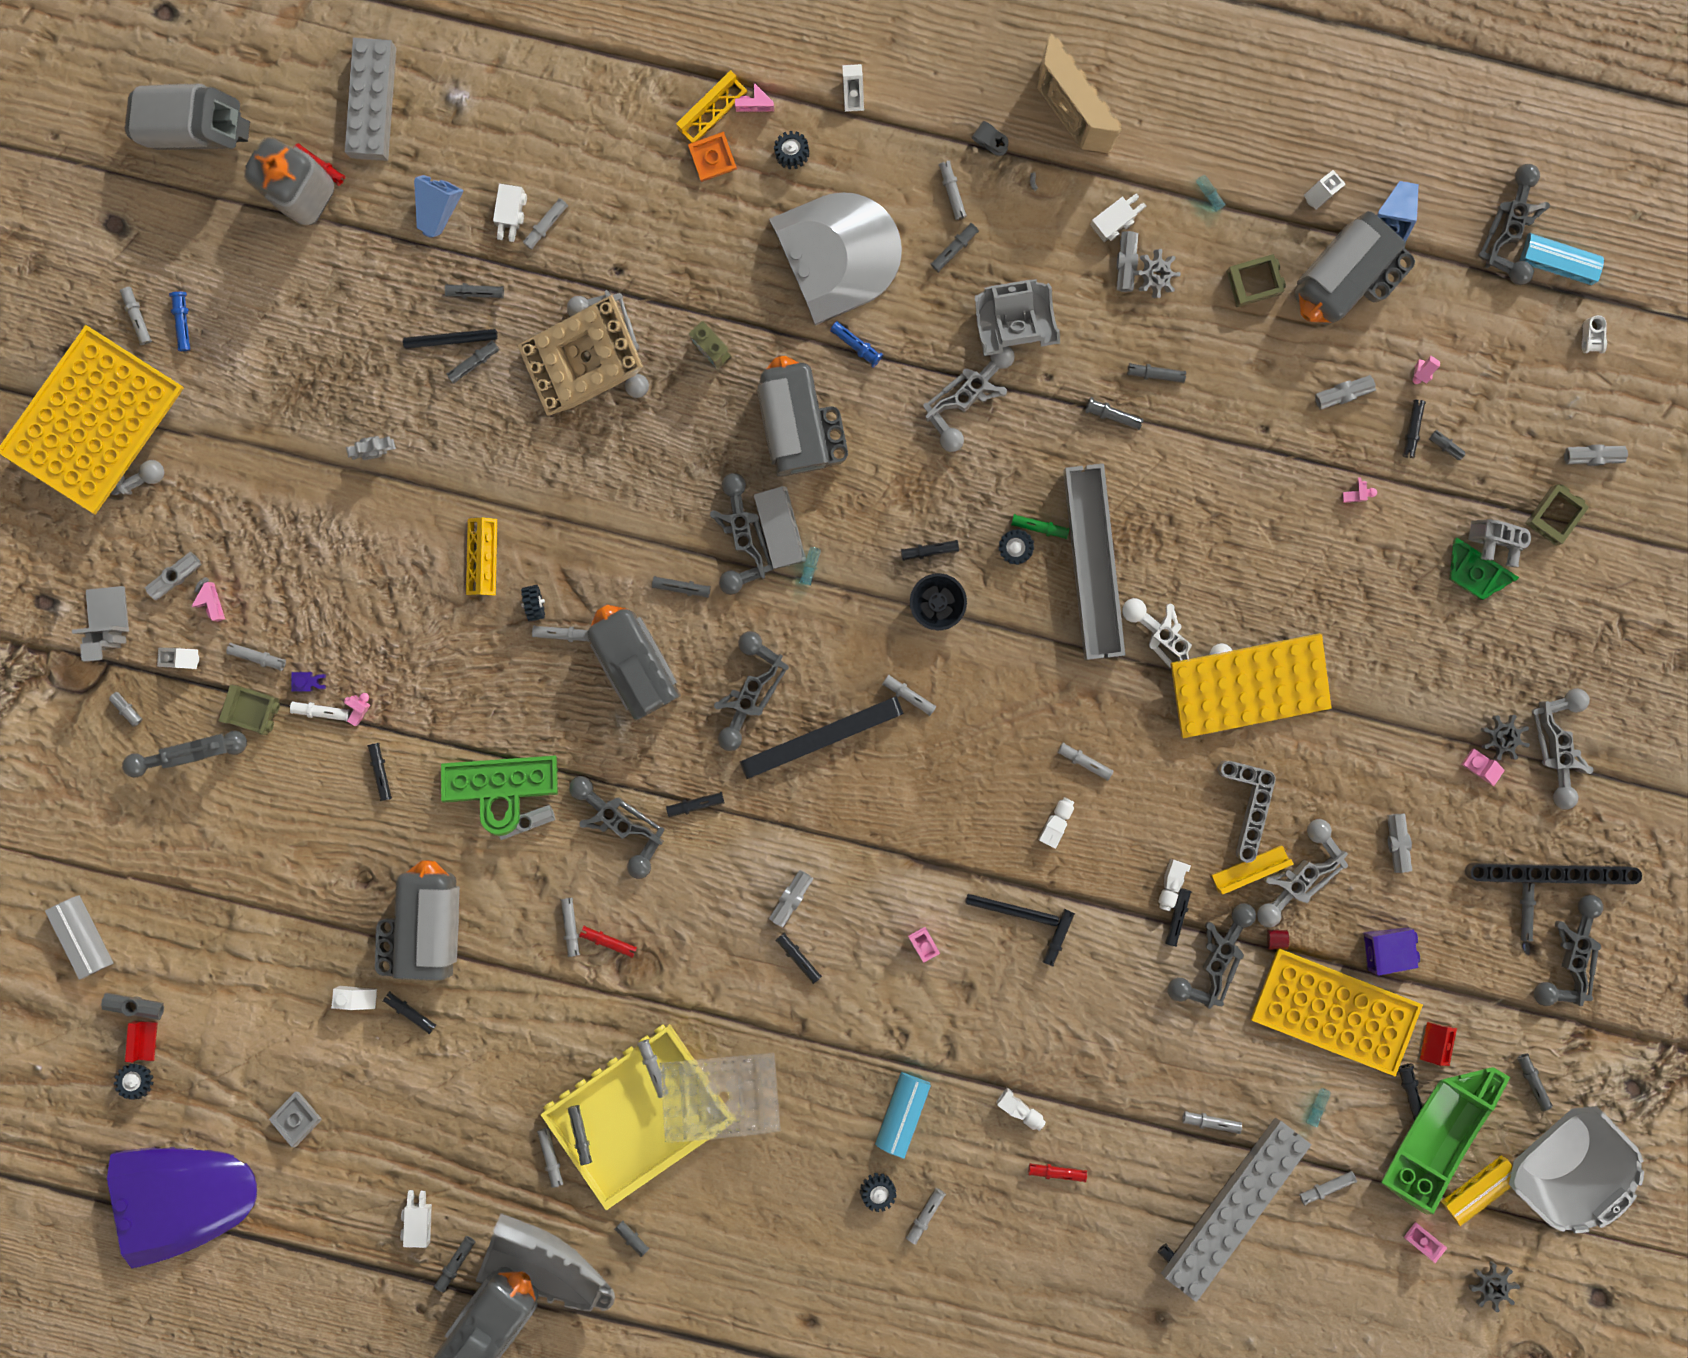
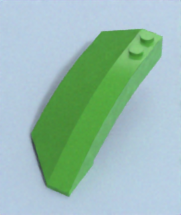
(1442, 1136)

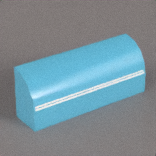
(1562, 259)
(902, 1115)

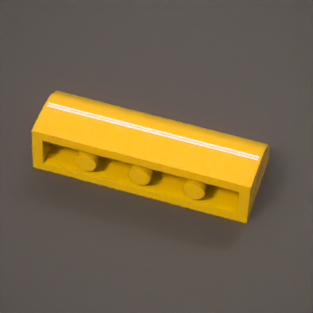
(1479, 1191)

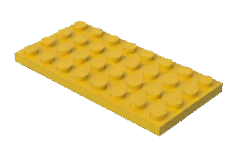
(1251, 685)
(1336, 1012)

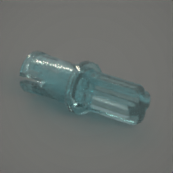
(1210, 192)
(810, 566)
(1319, 1107)

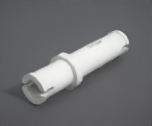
(319, 711)

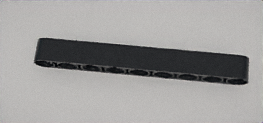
(821, 737)
(1562, 873)

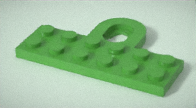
(499, 780)

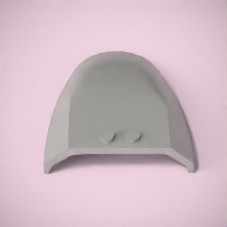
(550, 1263)

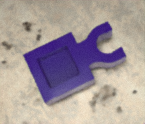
(305, 681)

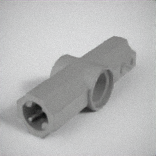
(1127, 261)
(1345, 392)
(1595, 455)
(163, 583)
(536, 817)
(1399, 843)
(791, 898)

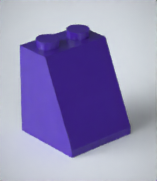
(1391, 950)

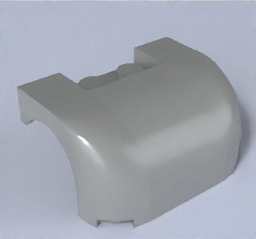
(1015, 316)

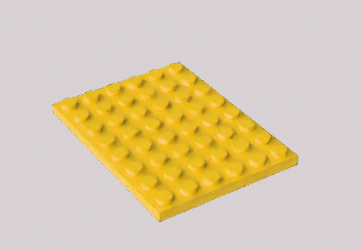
(90, 419)

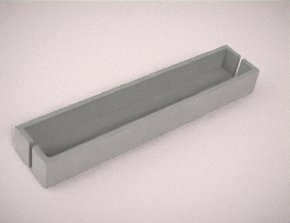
(1094, 562)
(1235, 1209)

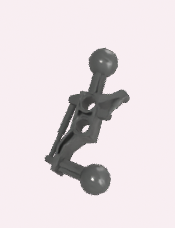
(1520, 271)
(732, 581)
(750, 644)
(232, 743)
(638, 865)
(1180, 988)
(1546, 992)

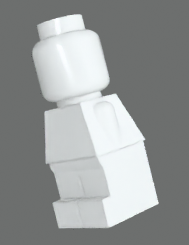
(1056, 823)
(1172, 882)
(1020, 1110)

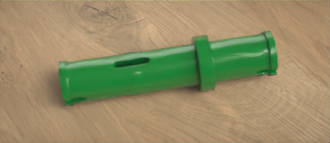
(1040, 526)

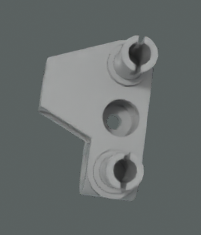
(1500, 533)

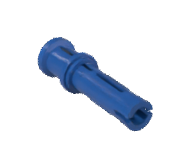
(180, 315)
(864, 349)

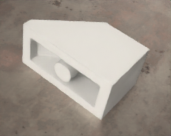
(853, 87)
(1324, 190)
(178, 658)
(354, 998)

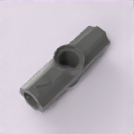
(121, 1004)

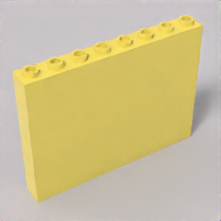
(622, 1121)

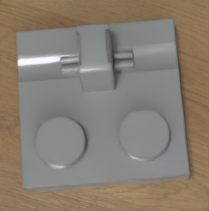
(295, 1119)

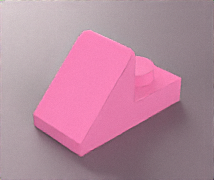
(759, 103)
(209, 597)
(1483, 767)
(924, 944)
(1425, 1242)

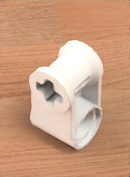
(1593, 336)

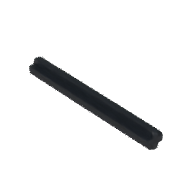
(450, 338)
(1012, 910)

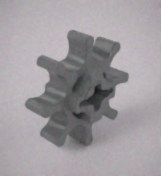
(1499, 742)
(1501, 1283)

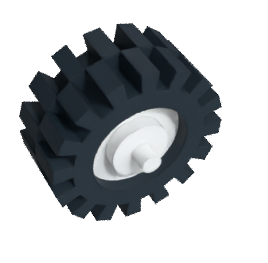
(791, 149)
(1016, 546)
(533, 603)
(133, 1081)
(878, 1192)

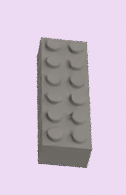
(370, 99)

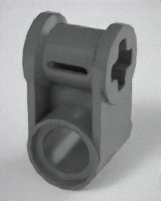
(988, 136)

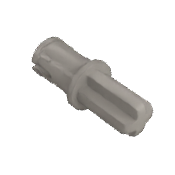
(125, 709)

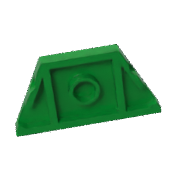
(1475, 574)

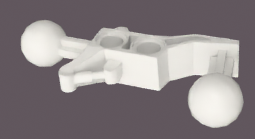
(1135, 611)

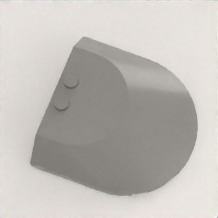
(839, 251)
(1579, 1172)

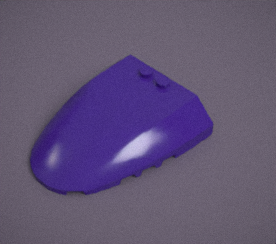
(175, 1199)

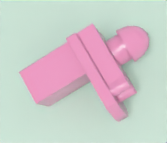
(1425, 369)
(1360, 495)
(360, 707)

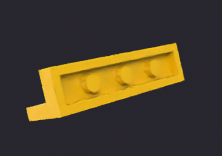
(707, 102)
(484, 556)
(1245, 873)

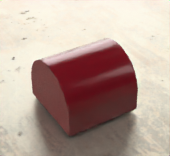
(1277, 939)

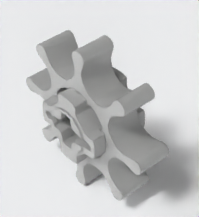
(1153, 280)
(370, 448)

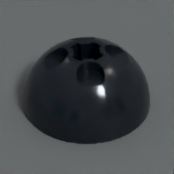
(949, 594)

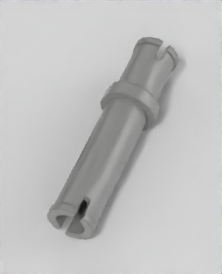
(949, 182)
(546, 222)
(132, 308)
(561, 633)
(263, 659)
(909, 695)
(1085, 761)
(570, 927)
(649, 1060)
(1203, 1121)
(552, 1165)
(1327, 1188)
(922, 1222)

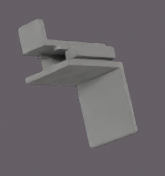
(106, 622)

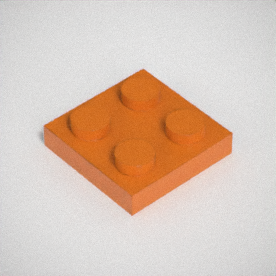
(712, 156)

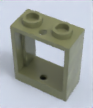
(1237, 285)
(1546, 530)

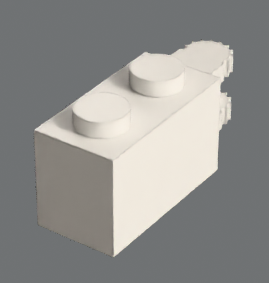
(509, 210)
(1115, 218)
(416, 1222)

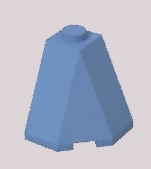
(434, 204)
(1401, 209)

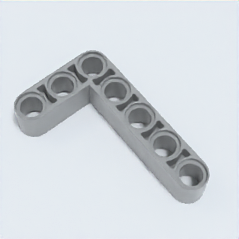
(1253, 805)

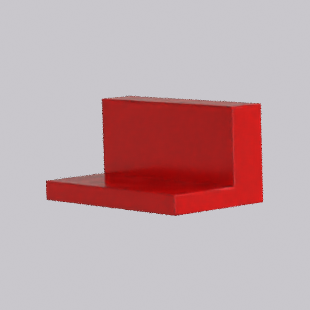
(141, 1041)
(1438, 1044)

